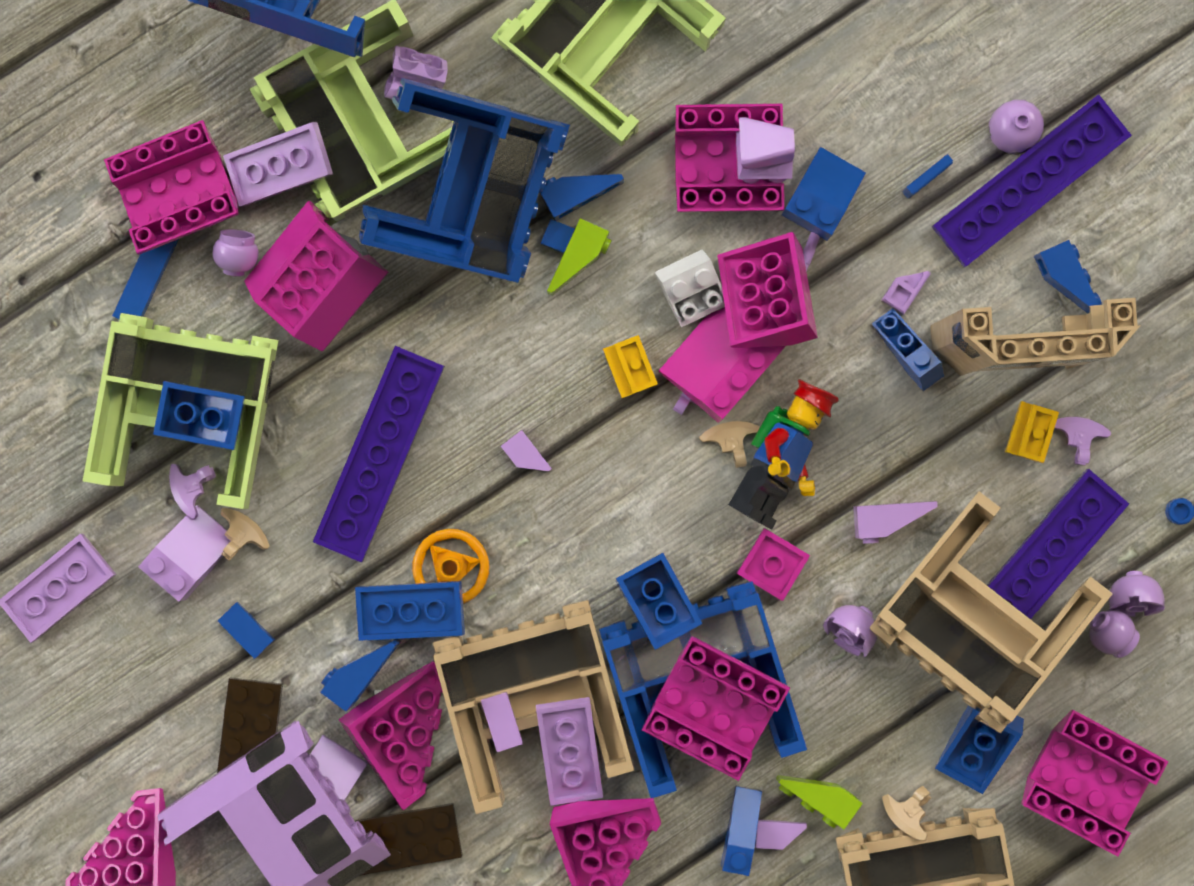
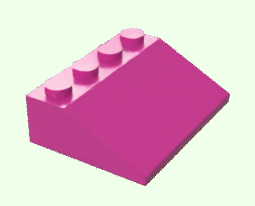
(767, 294)
(712, 370)

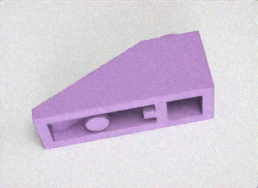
(885, 519)

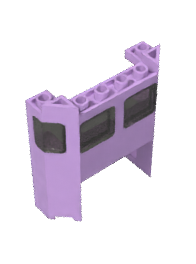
(282, 815)

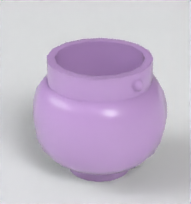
(235, 252)
(1113, 633)

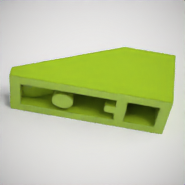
(582, 251)

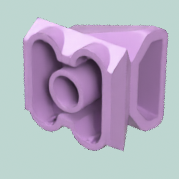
(416, 67)
(764, 151)

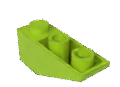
(826, 797)

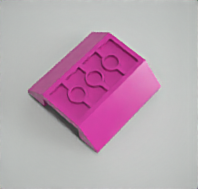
(708, 160)
(172, 186)
(313, 279)
(714, 707)
(1090, 780)

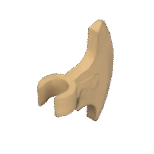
(730, 438)
(240, 532)
(909, 813)

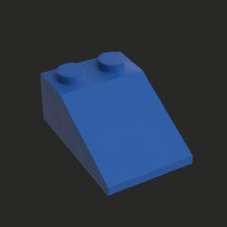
(824, 194)
(199, 415)
(658, 601)
(350, 681)
(977, 750)

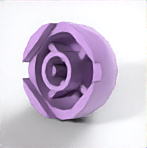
(1016, 126)
(1137, 594)
(852, 628)

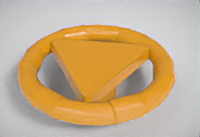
(451, 564)

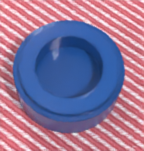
(1179, 511)

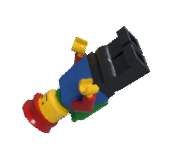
(782, 454)

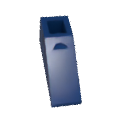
(1064, 272)
(909, 349)

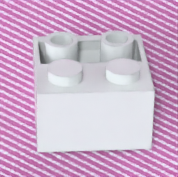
(691, 287)

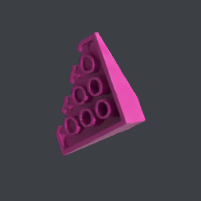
(397, 730)
(603, 838)
(132, 850)

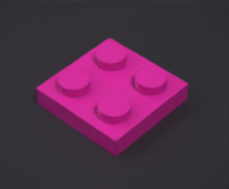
(773, 564)

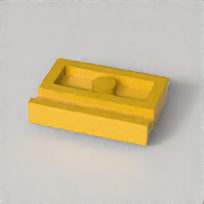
(630, 366)
(1032, 432)

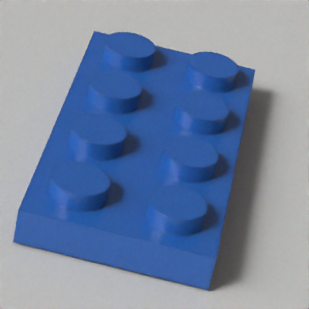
(410, 610)

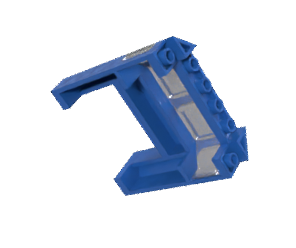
(639, 673)

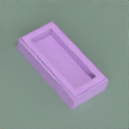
(501, 721)

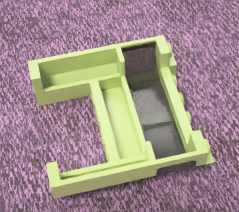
(579, 40)
(355, 129)
(132, 387)

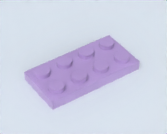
(278, 164)
(56, 588)
(569, 751)

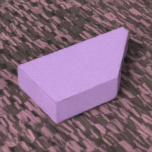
(904, 291)
(524, 453)
(777, 833)

